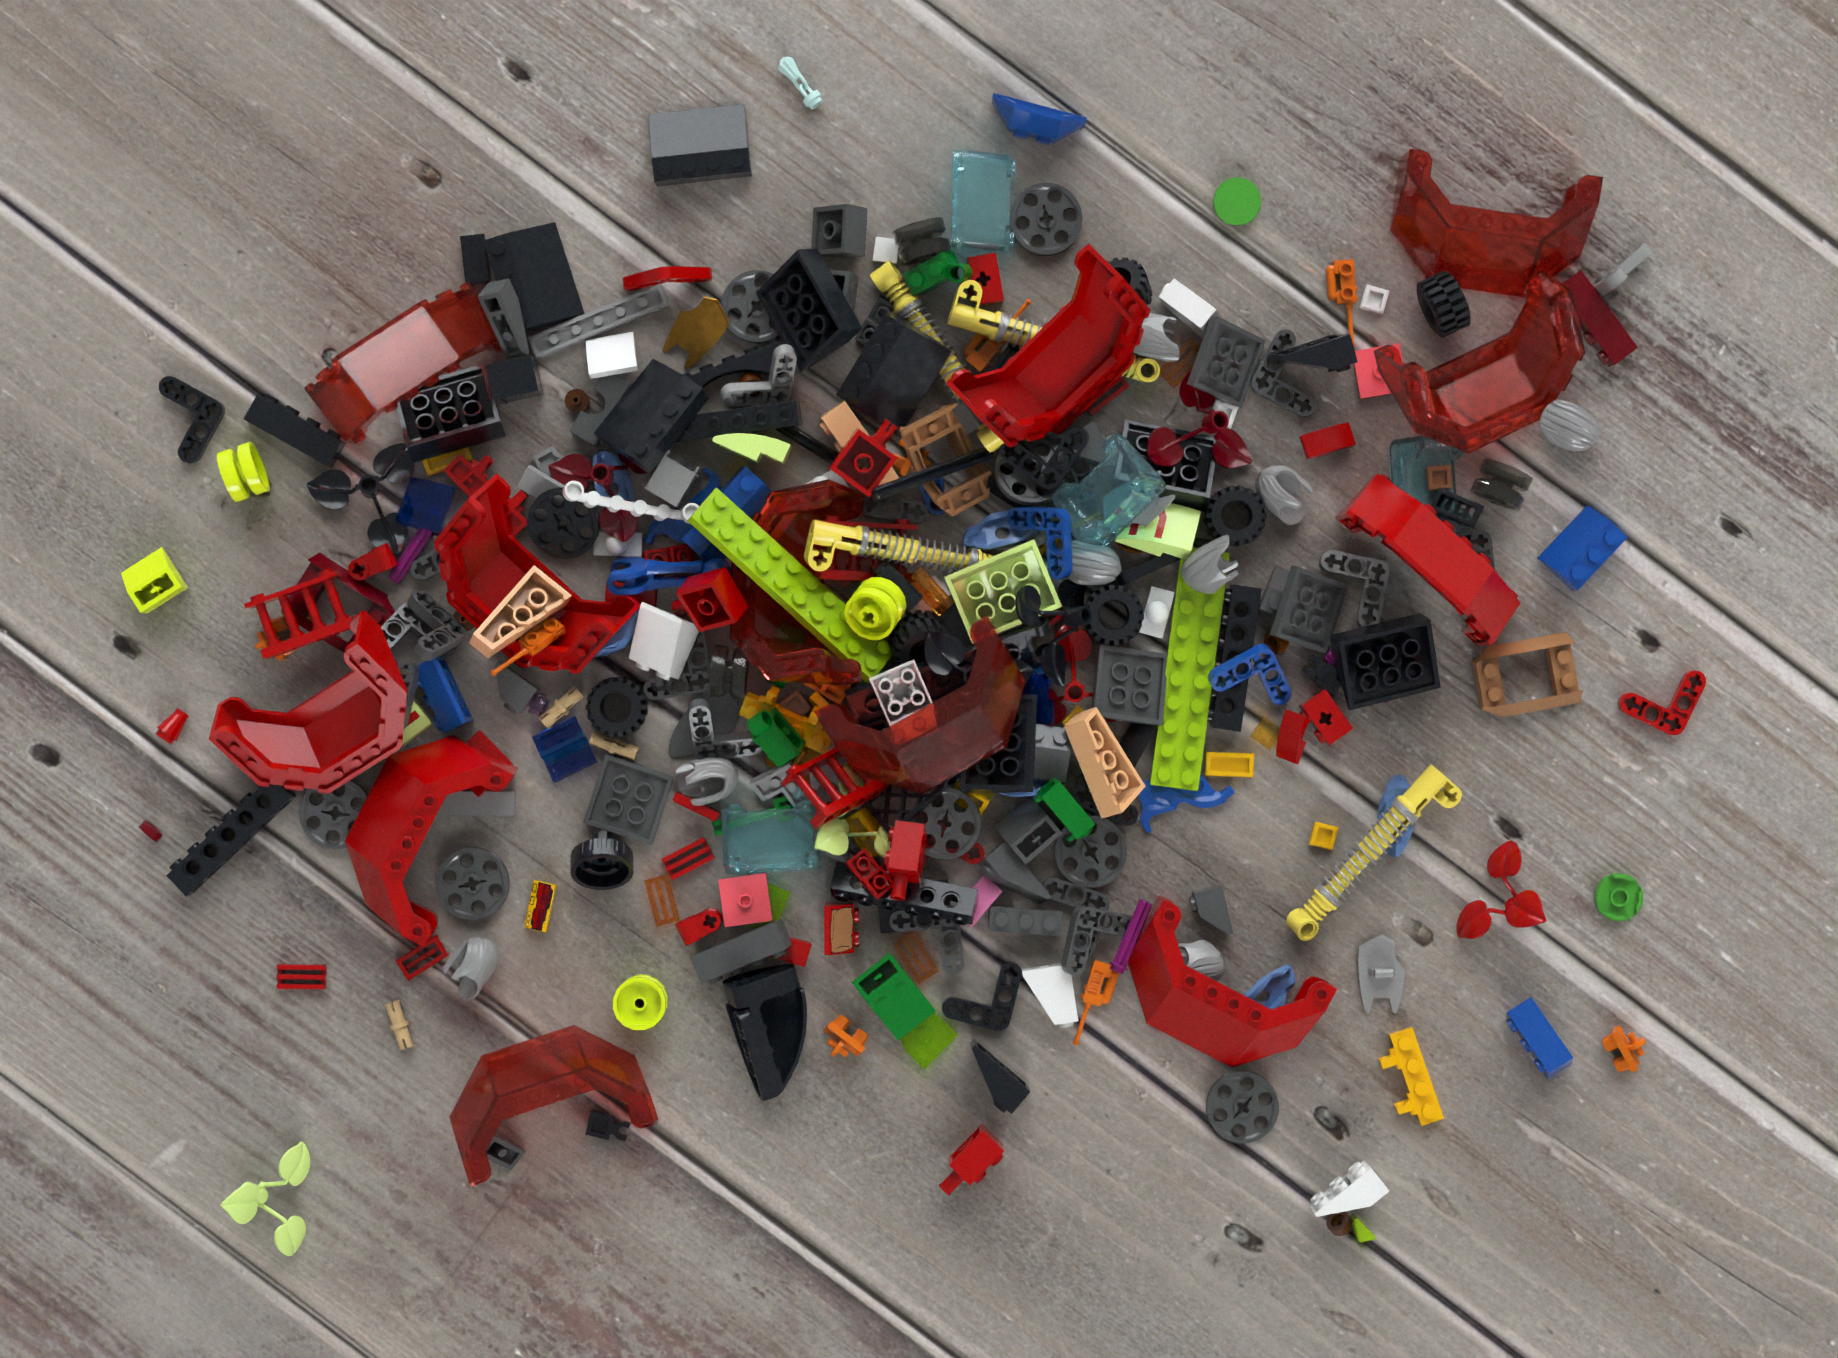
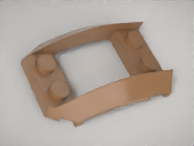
(928, 430)
(1560, 667)

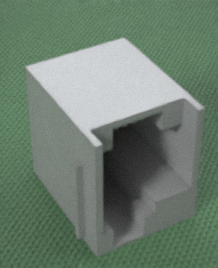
(673, 479)

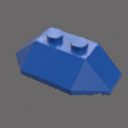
(1036, 120)

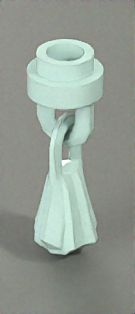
(789, 68)

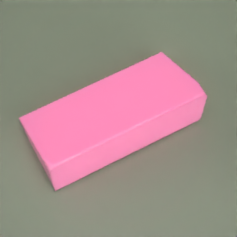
(987, 895)

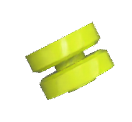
(243, 471)
(875, 608)
(632, 1014)

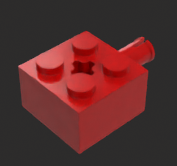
(879, 458)
(710, 600)
(906, 856)
(973, 1159)

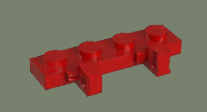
(472, 477)

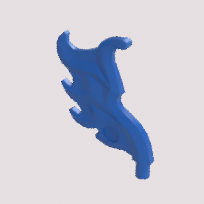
(675, 528)
(1162, 799)

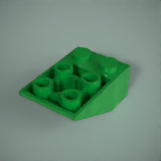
(894, 996)

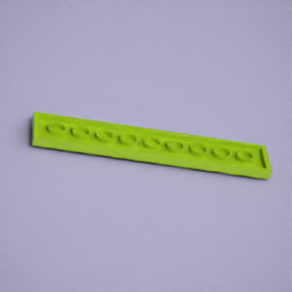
(786, 581)
(1188, 692)

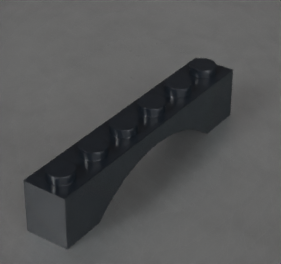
(754, 360)

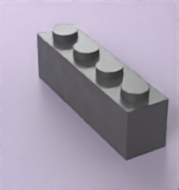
(740, 951)

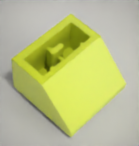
(153, 581)

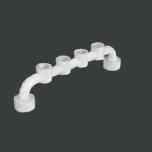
(574, 491)

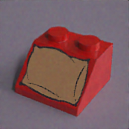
(840, 928)

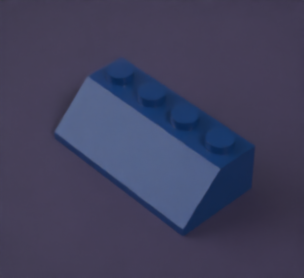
(745, 492)

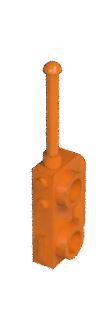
(1347, 291)
(982, 358)
(535, 640)
(1092, 993)

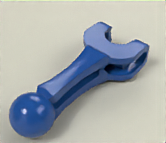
(641, 573)

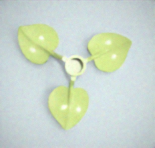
(834, 835)
(244, 1202)

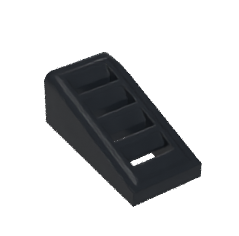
(1444, 494)

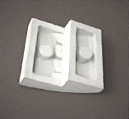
(611, 355)

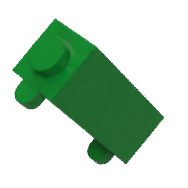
(1066, 809)

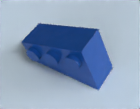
(1539, 1038)

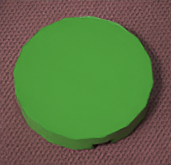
(1236, 201)
(1618, 897)

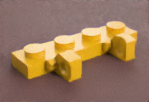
(808, 728)
(1408, 1057)

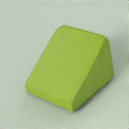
(1361, 1232)

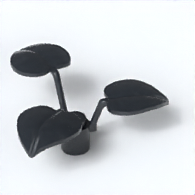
(333, 487)
(1074, 615)
(946, 652)

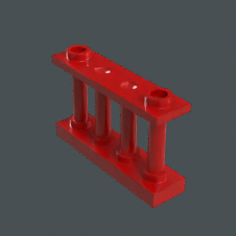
(853, 570)
(297, 637)
(840, 804)

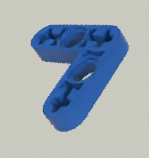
(1053, 530)
(1261, 667)

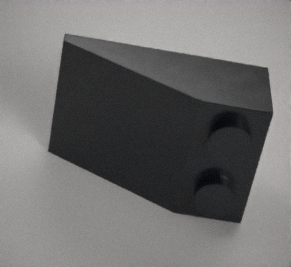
(1329, 352)
(1004, 1085)

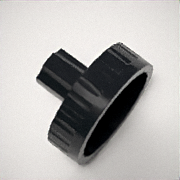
(601, 872)

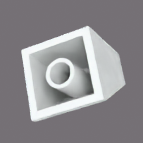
(662, 641)

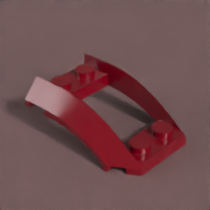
(380, 610)

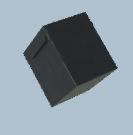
(514, 379)

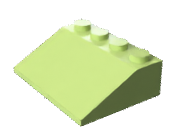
(992, 586)

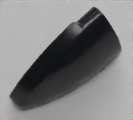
(768, 1024)

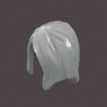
(1155, 339)
(1569, 426)
(1282, 494)
(1093, 564)
(1206, 568)
(707, 779)
(1203, 958)
(475, 963)

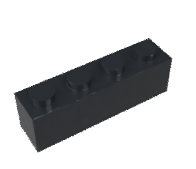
(294, 430)

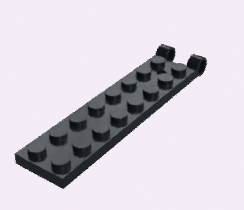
(866, 706)

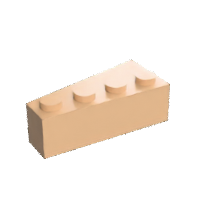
(842, 423)
(524, 608)
(1103, 763)

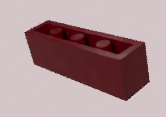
(1598, 322)

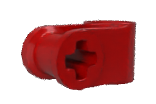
(374, 561)
(695, 926)

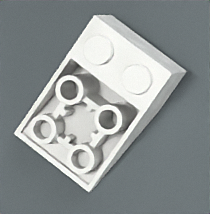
(901, 691)
(1354, 1191)

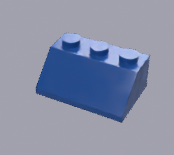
(1582, 548)
(443, 695)

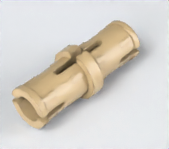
(561, 707)
(614, 745)
(399, 1025)

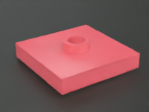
(1367, 375)
(745, 899)

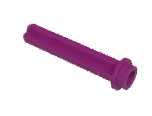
(409, 555)
(1131, 936)

